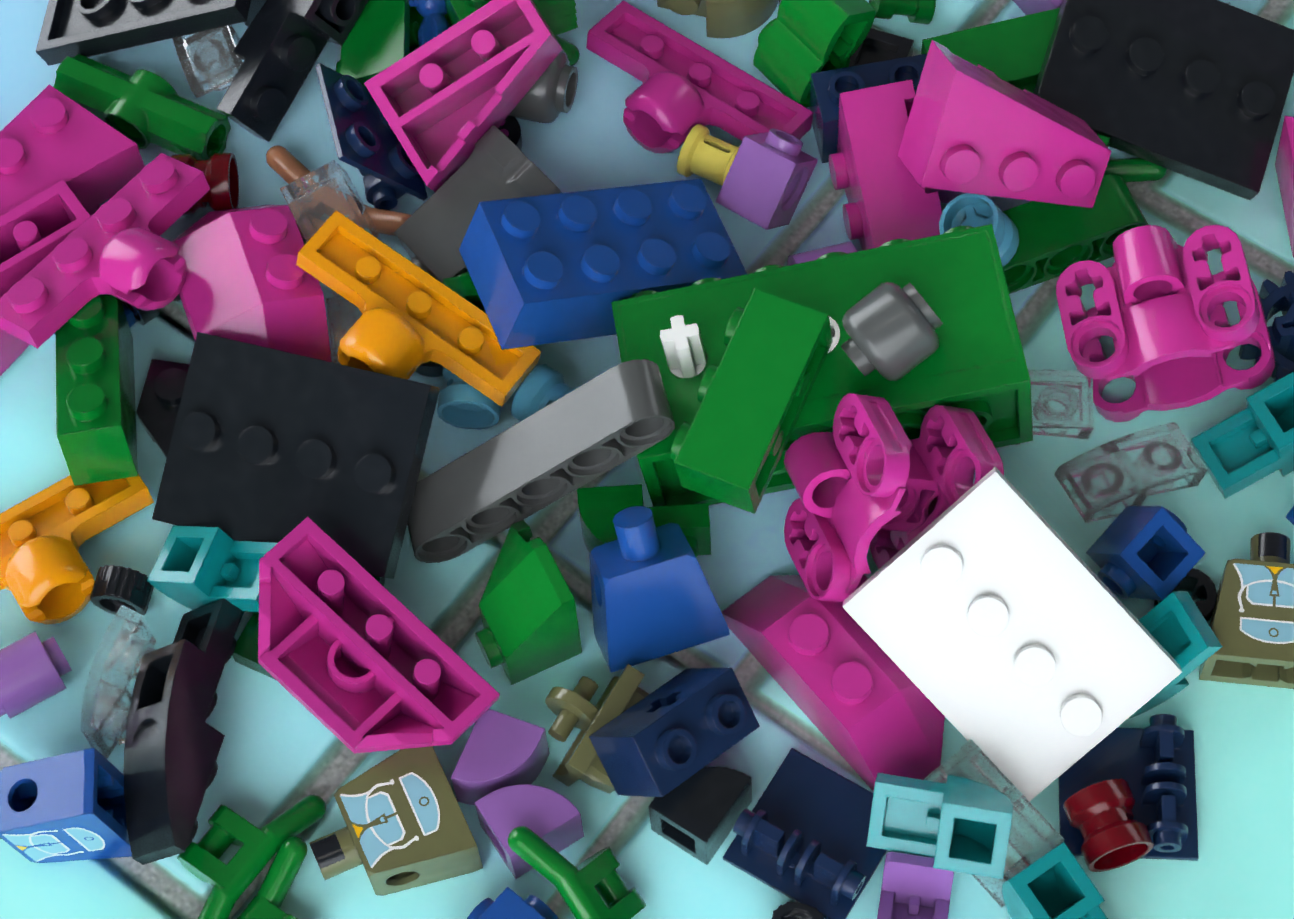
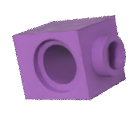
(767, 178)

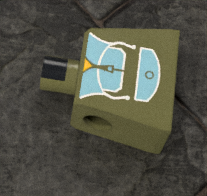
(1255, 617)
(400, 826)

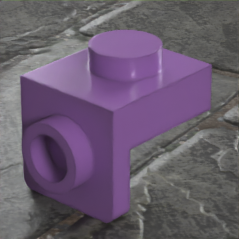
(914, 888)

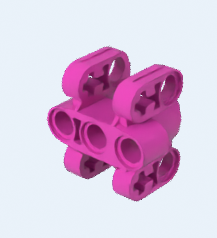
(1164, 320)
(875, 487)

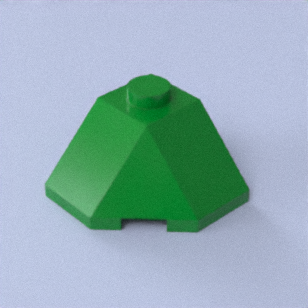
(527, 609)

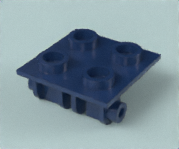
(367, 141)
(1161, 775)
(808, 837)

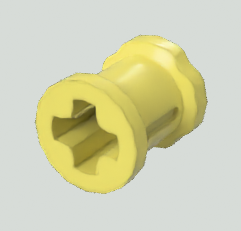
(705, 155)

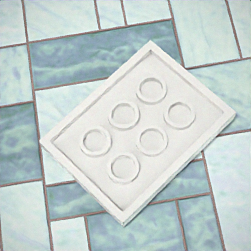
(1011, 635)

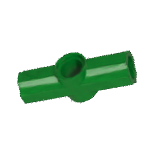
(143, 108)

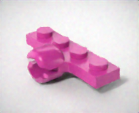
(686, 85)
(111, 254)

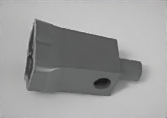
(491, 173)

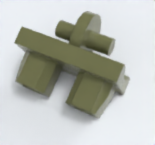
(577, 711)

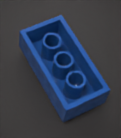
(562, 258)

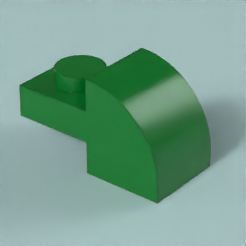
(601, 504)

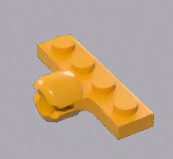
(409, 314)
(44, 537)

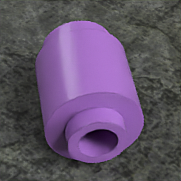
(30, 673)

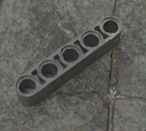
(539, 460)

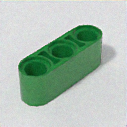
(1064, 234)

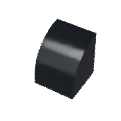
(702, 810)

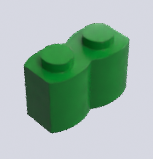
(809, 40)

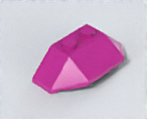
(247, 281)
(359, 651)
(839, 679)

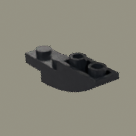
(279, 55)
(167, 741)

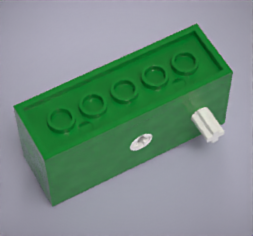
(956, 273)

